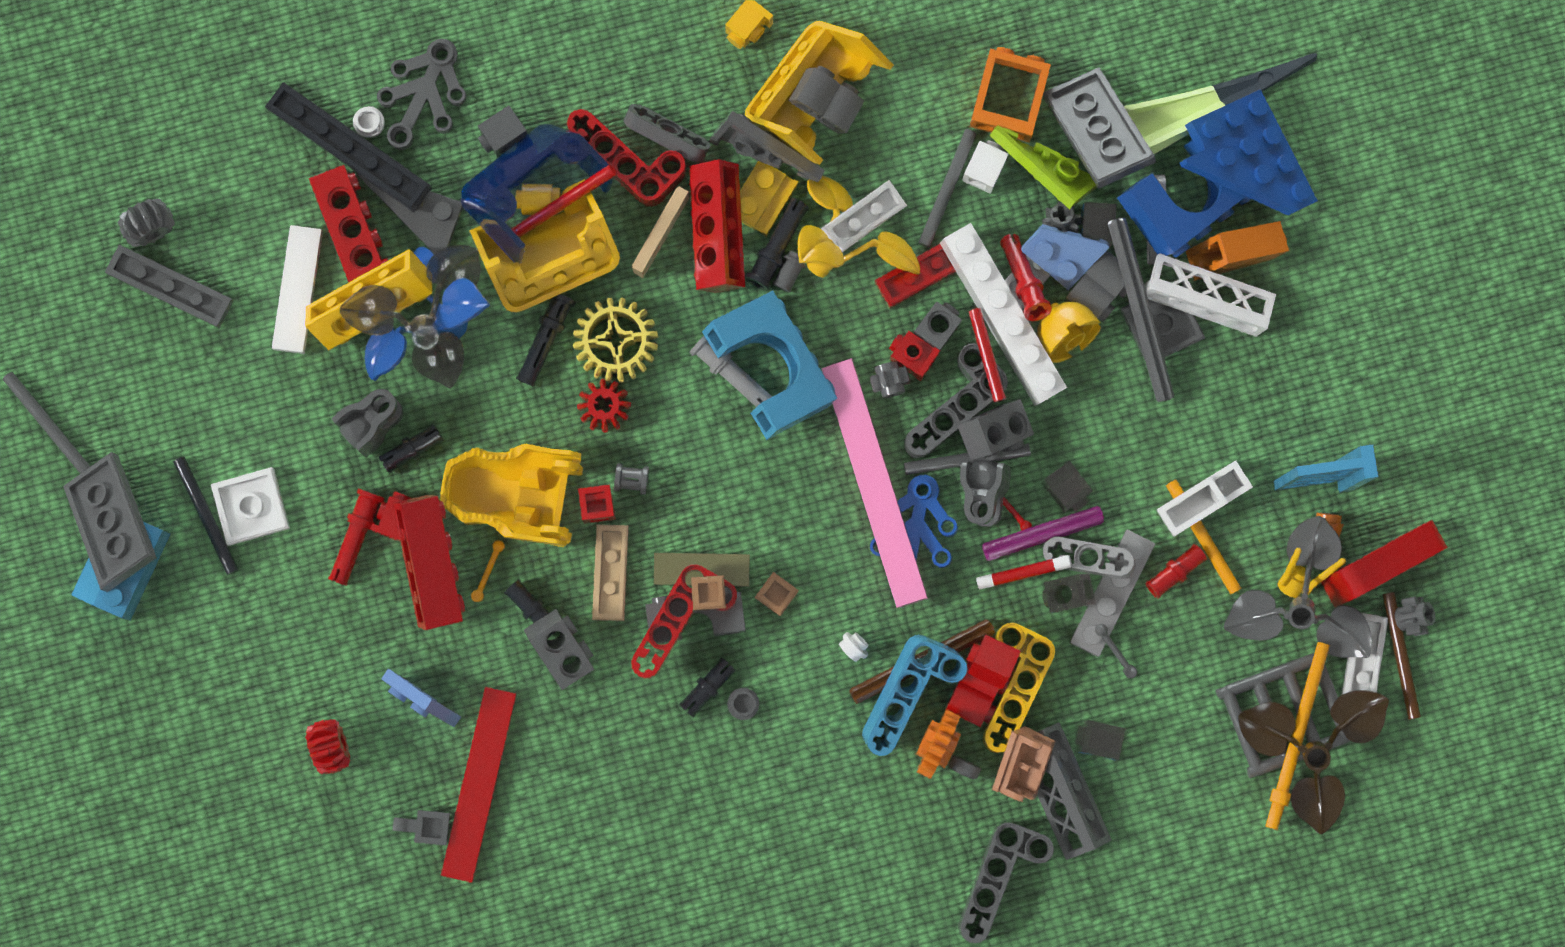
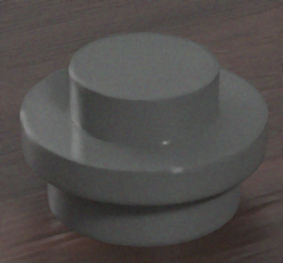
(743, 703)

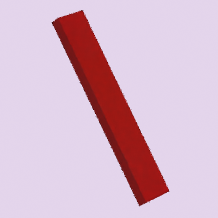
(478, 784)

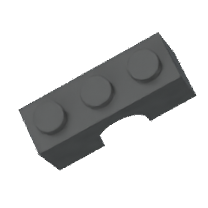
(723, 621)

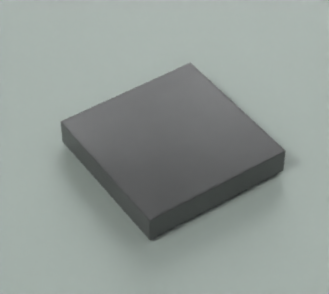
(1174, 327)

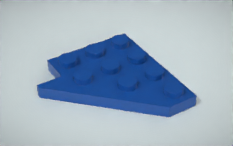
(1249, 154)

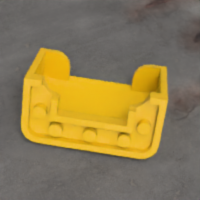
(556, 256)

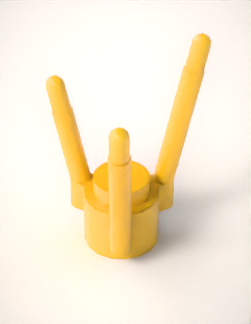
(1293, 579)

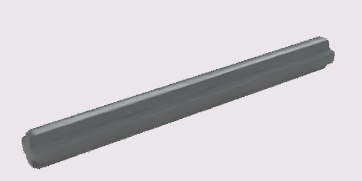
(1141, 309)

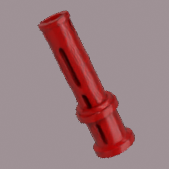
(1028, 287)
(360, 522)

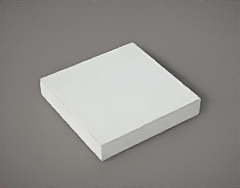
(250, 506)

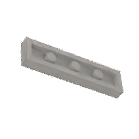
(1111, 596)

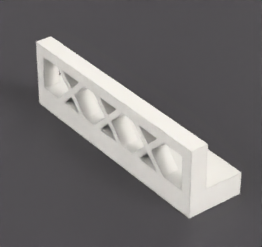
(1209, 307)

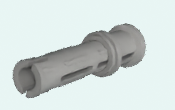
(731, 372)

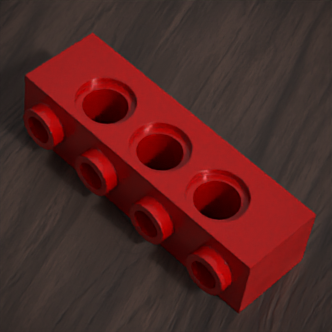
(327, 189)
(717, 226)

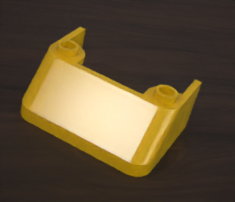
(821, 44)

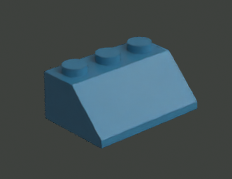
(124, 597)

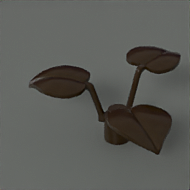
(1269, 728)

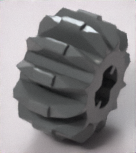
(146, 222)

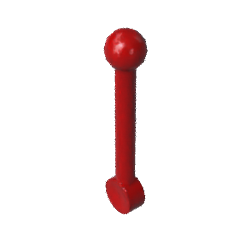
(1024, 524)

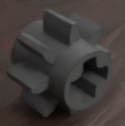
(1062, 218)
(889, 379)
(1415, 616)

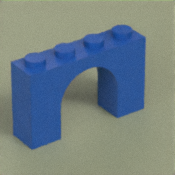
(1165, 223)

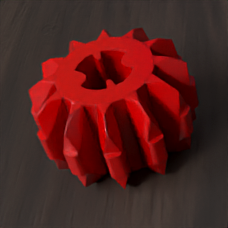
(600, 416)
(327, 746)

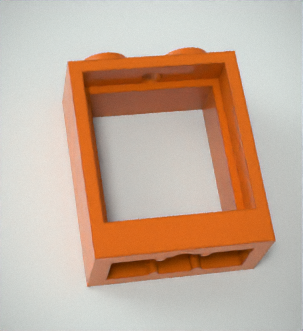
(988, 120)

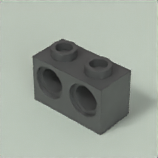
(996, 430)
(557, 650)

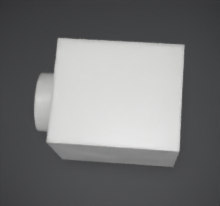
(985, 166)

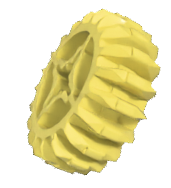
(629, 337)

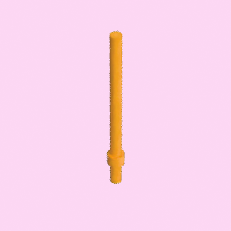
(1280, 796)

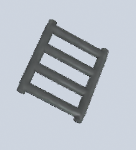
(1257, 683)

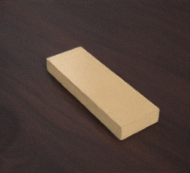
(660, 231)
(610, 572)

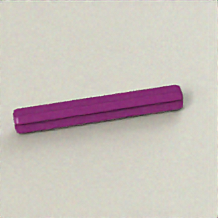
(1042, 533)

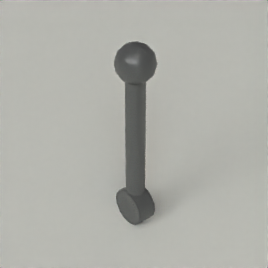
(1129, 670)

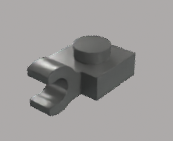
(428, 828)

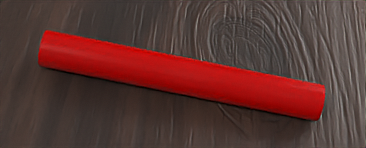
(987, 355)

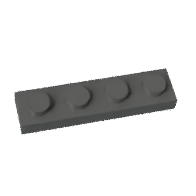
(169, 286)

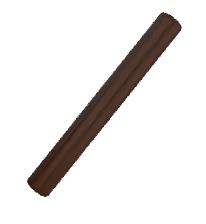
(958, 642)

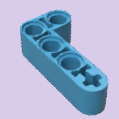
(908, 696)

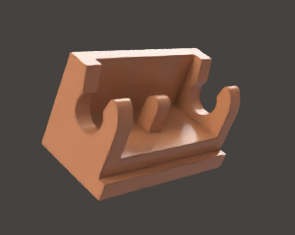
(1023, 764)

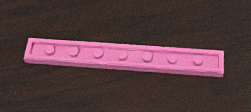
(875, 485)

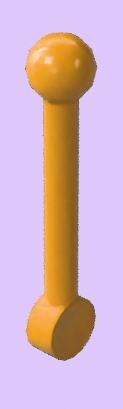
(478, 595)

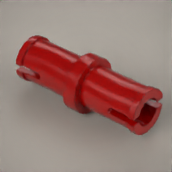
(1176, 571)

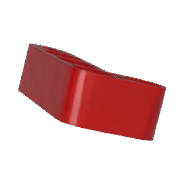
(622, 154)
(1384, 563)
(674, 624)

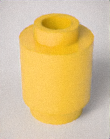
(535, 197)

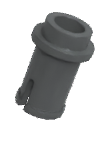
(789, 272)

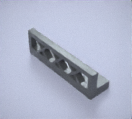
(1074, 793)

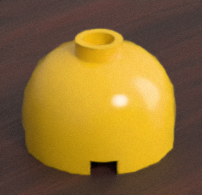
(1066, 328)

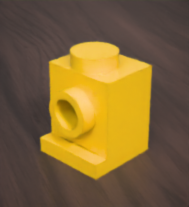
(748, 24)

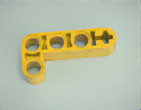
(1014, 692)

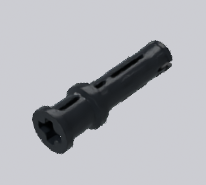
(771, 256)
(551, 324)

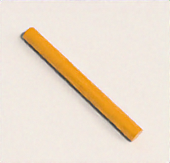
(1209, 546)

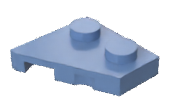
(1063, 254)

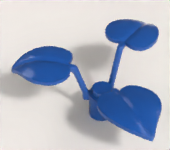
(460, 304)

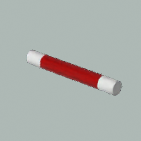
(1024, 572)

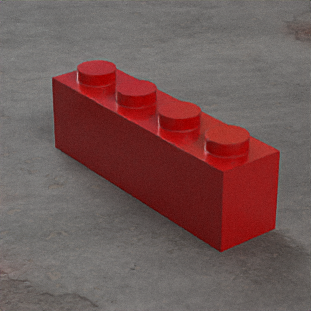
(429, 562)

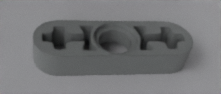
(666, 132)

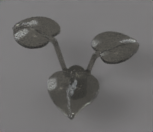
(434, 354)

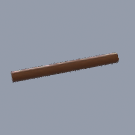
(1401, 657)

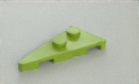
(1048, 167)

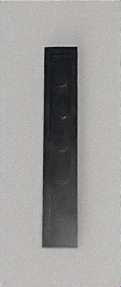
(348, 147)

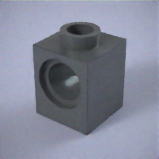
(501, 132)
(945, 312)

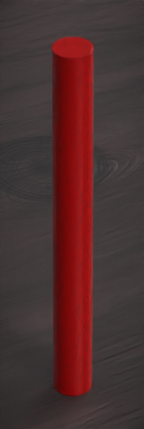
(564, 201)

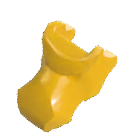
(512, 491)

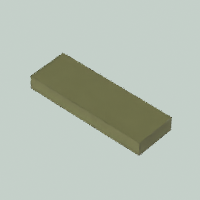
(670, 565)

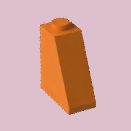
(1239, 248)

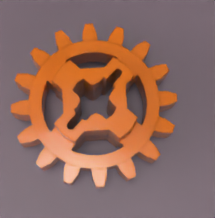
(938, 744)

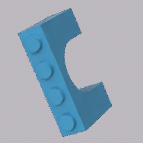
(768, 324)

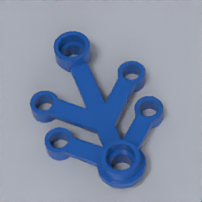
(916, 526)

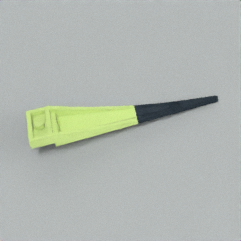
(1165, 118)

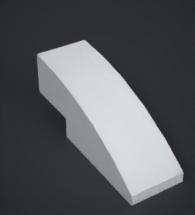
(1204, 498)

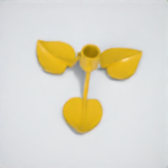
(823, 255)

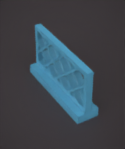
(1348, 471)

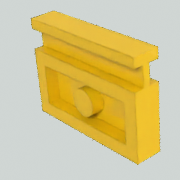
(765, 197)

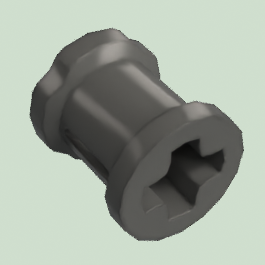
(627, 472)

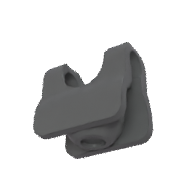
(363, 423)
(983, 484)

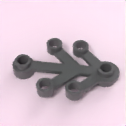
(424, 89)

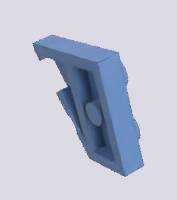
(422, 702)

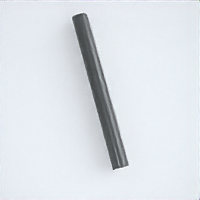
(947, 188)
(46, 422)
(955, 460)

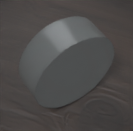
(964, 767)

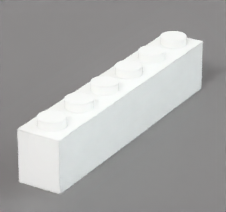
(1002, 314)

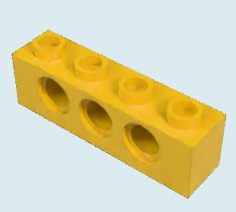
(401, 275)

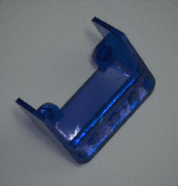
(489, 195)

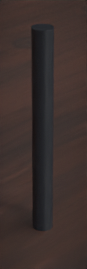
(205, 515)

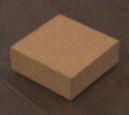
(708, 593)
(776, 594)

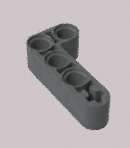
(952, 408)
(998, 884)

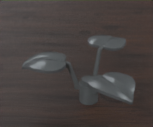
(1255, 611)

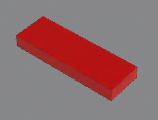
(901, 285)

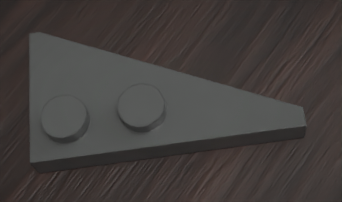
(762, 146)
(431, 222)

